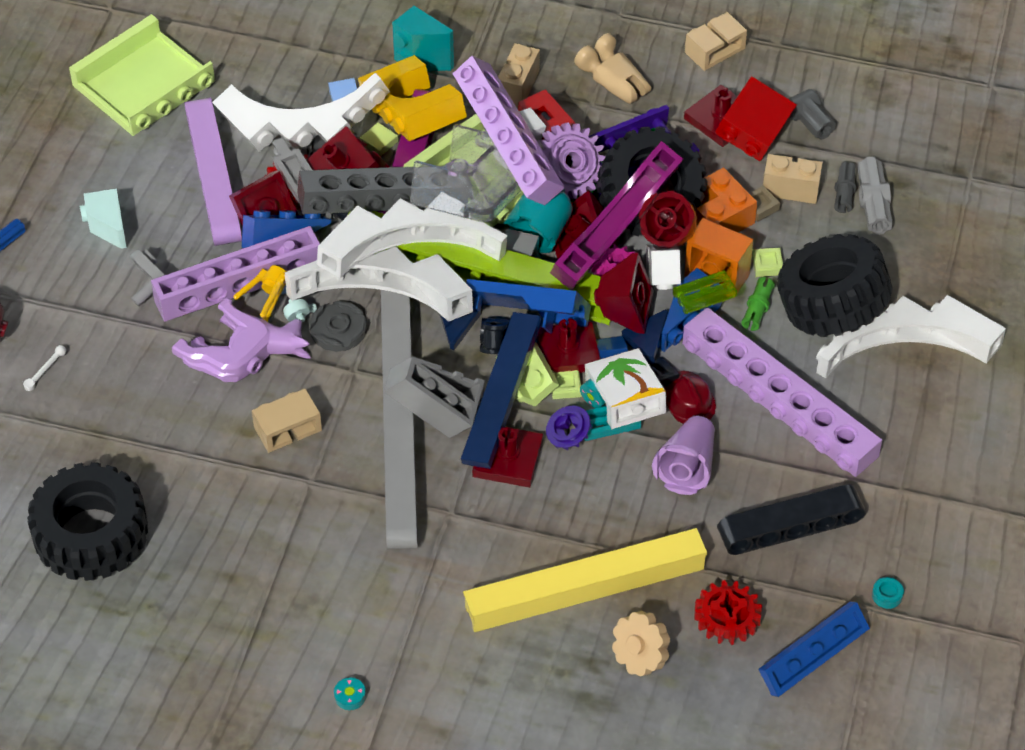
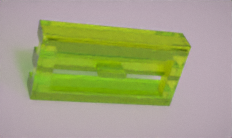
(707, 295)

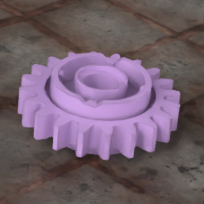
(582, 150)

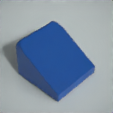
(611, 346)

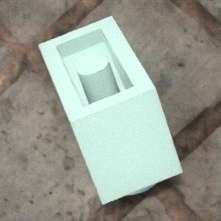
(104, 216)

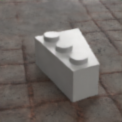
(435, 395)

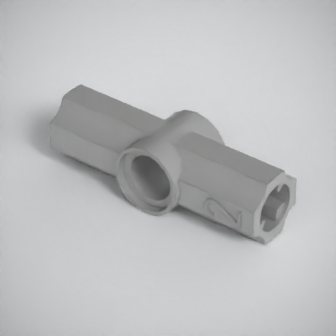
(874, 195)

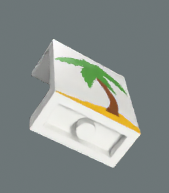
(627, 388)

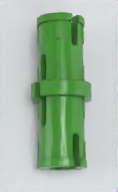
(758, 304)

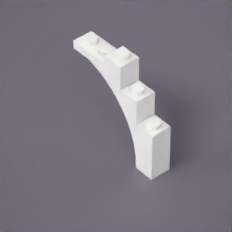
(298, 127)
(404, 223)
(427, 280)
(945, 324)

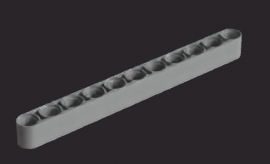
(398, 428)

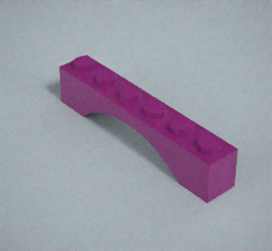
(616, 216)

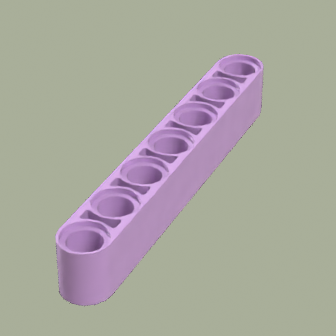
(212, 171)

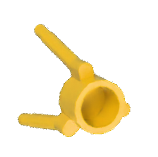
(272, 283)

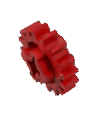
(736, 621)

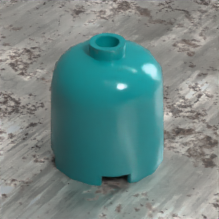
(542, 220)

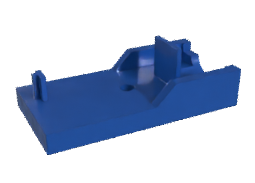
(549, 302)

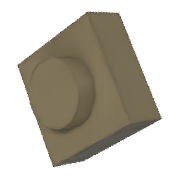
(766, 203)

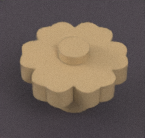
(641, 643)

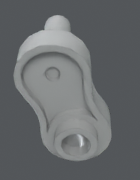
(145, 262)

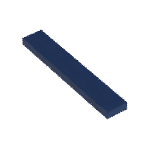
(501, 390)

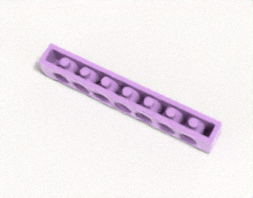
(782, 392)

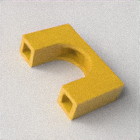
(419, 114)

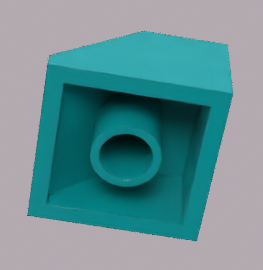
(425, 38)

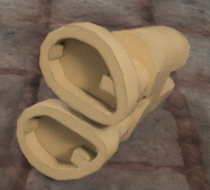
(612, 70)

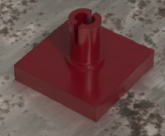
(709, 112)
(342, 152)
(264, 194)
(568, 346)
(514, 458)

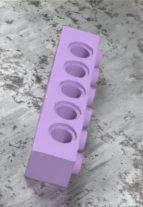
(508, 130)
(225, 275)

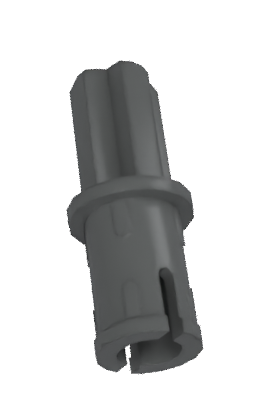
(845, 187)

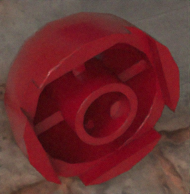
(667, 219)

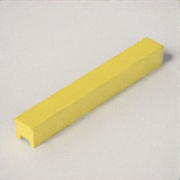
(585, 580)

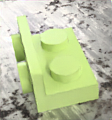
(537, 379)

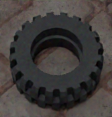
(633, 150)
(834, 285)
(82, 490)

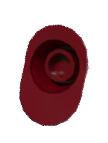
(689, 397)

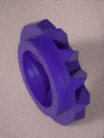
(561, 420)

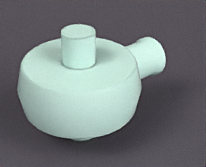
(298, 309)

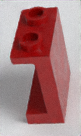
(755, 118)

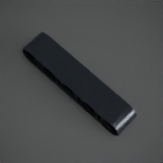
(791, 519)

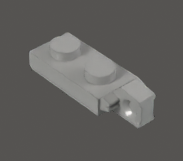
(289, 164)

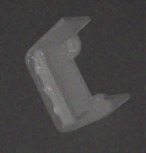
(471, 184)

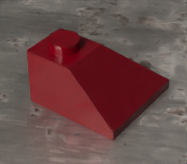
(585, 211)
(626, 294)

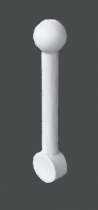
(29, 384)

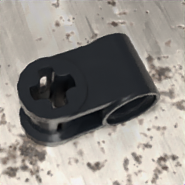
(492, 334)

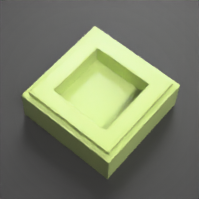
(379, 139)
(767, 261)
(569, 385)

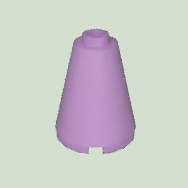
(686, 457)

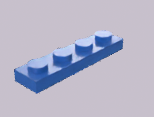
(814, 649)

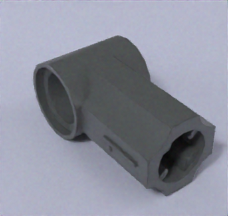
(812, 114)

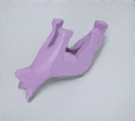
(248, 346)

